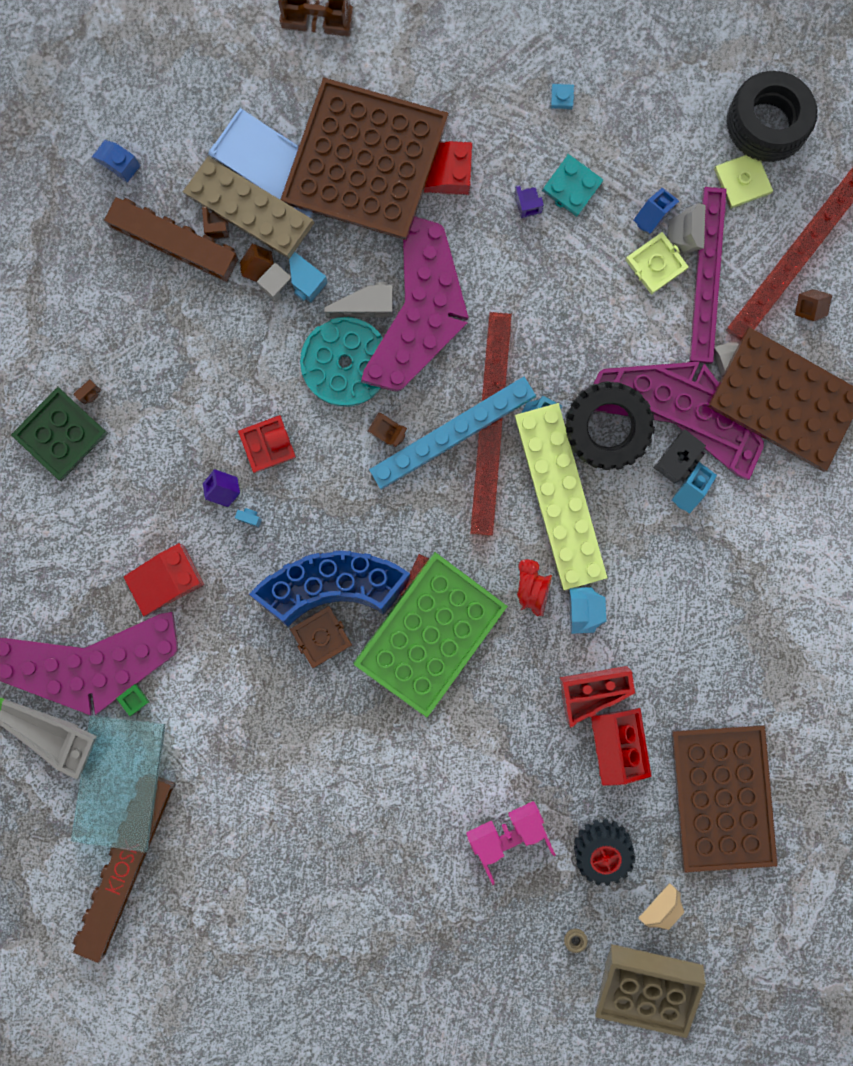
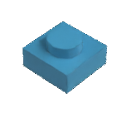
(562, 96)
(248, 516)

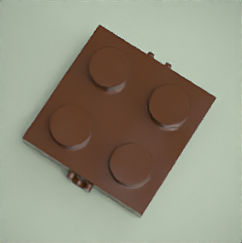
(321, 637)

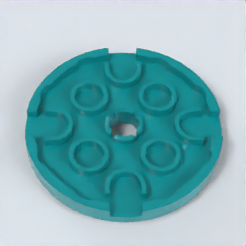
(321, 359)

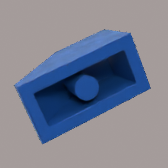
(116, 160)
(655, 210)

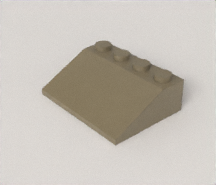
(650, 991)

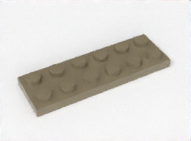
(248, 207)

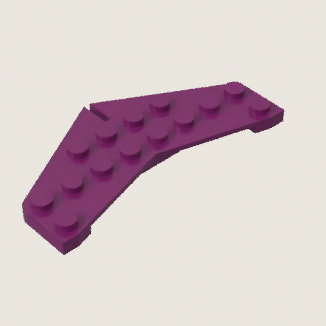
(423, 321)
(685, 402)
(101, 669)

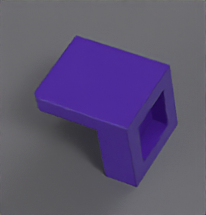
(528, 201)
(221, 488)

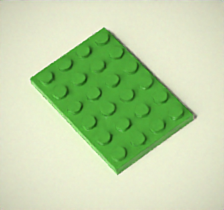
(430, 634)

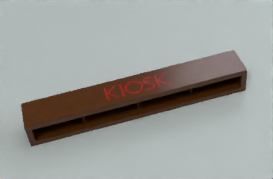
(115, 889)

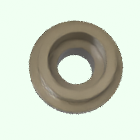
(579, 947)

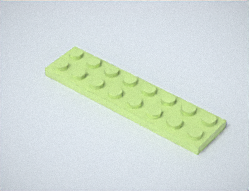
(560, 496)

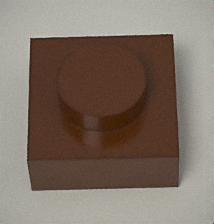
(87, 392)

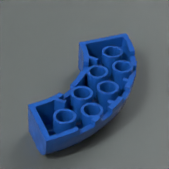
(329, 579)

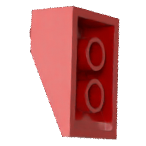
(451, 169)
(163, 579)

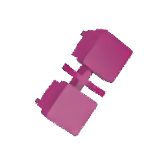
(527, 829)

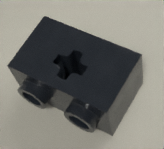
(688, 446)

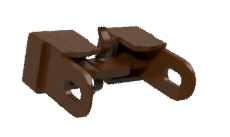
(336, 14)

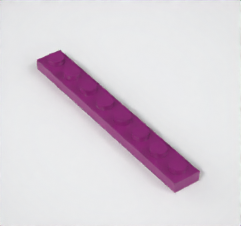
(708, 278)

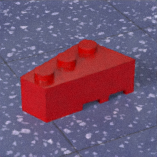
(594, 691)

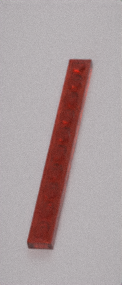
(794, 258)
(490, 437)

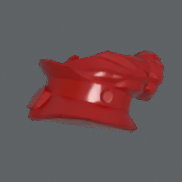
(533, 587)

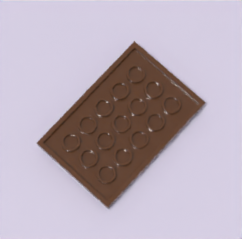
(785, 399)
(724, 798)

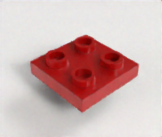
(267, 444)

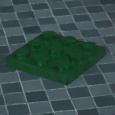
(59, 434)

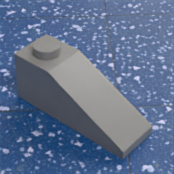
(368, 302)

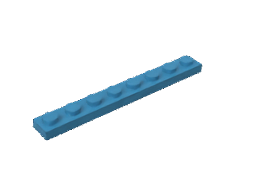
(452, 433)

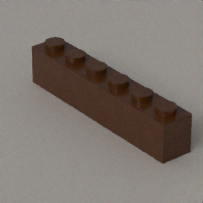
(171, 239)

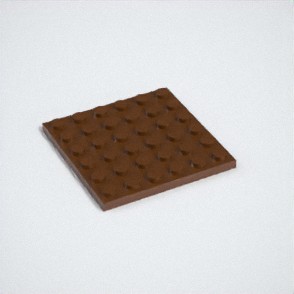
(365, 158)

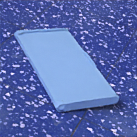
(256, 153)

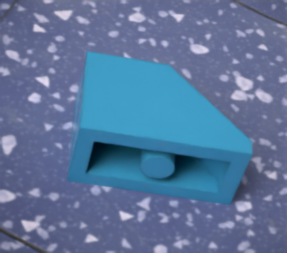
(306, 278)
(694, 488)

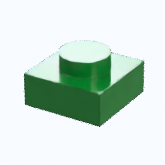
(133, 700)

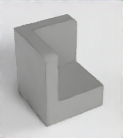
(273, 281)

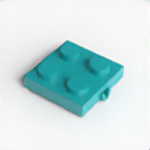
(572, 185)

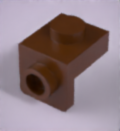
(387, 430)

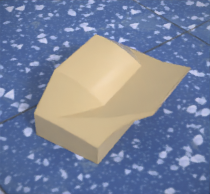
(664, 909)

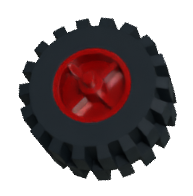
(604, 852)

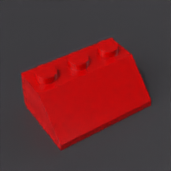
(621, 747)

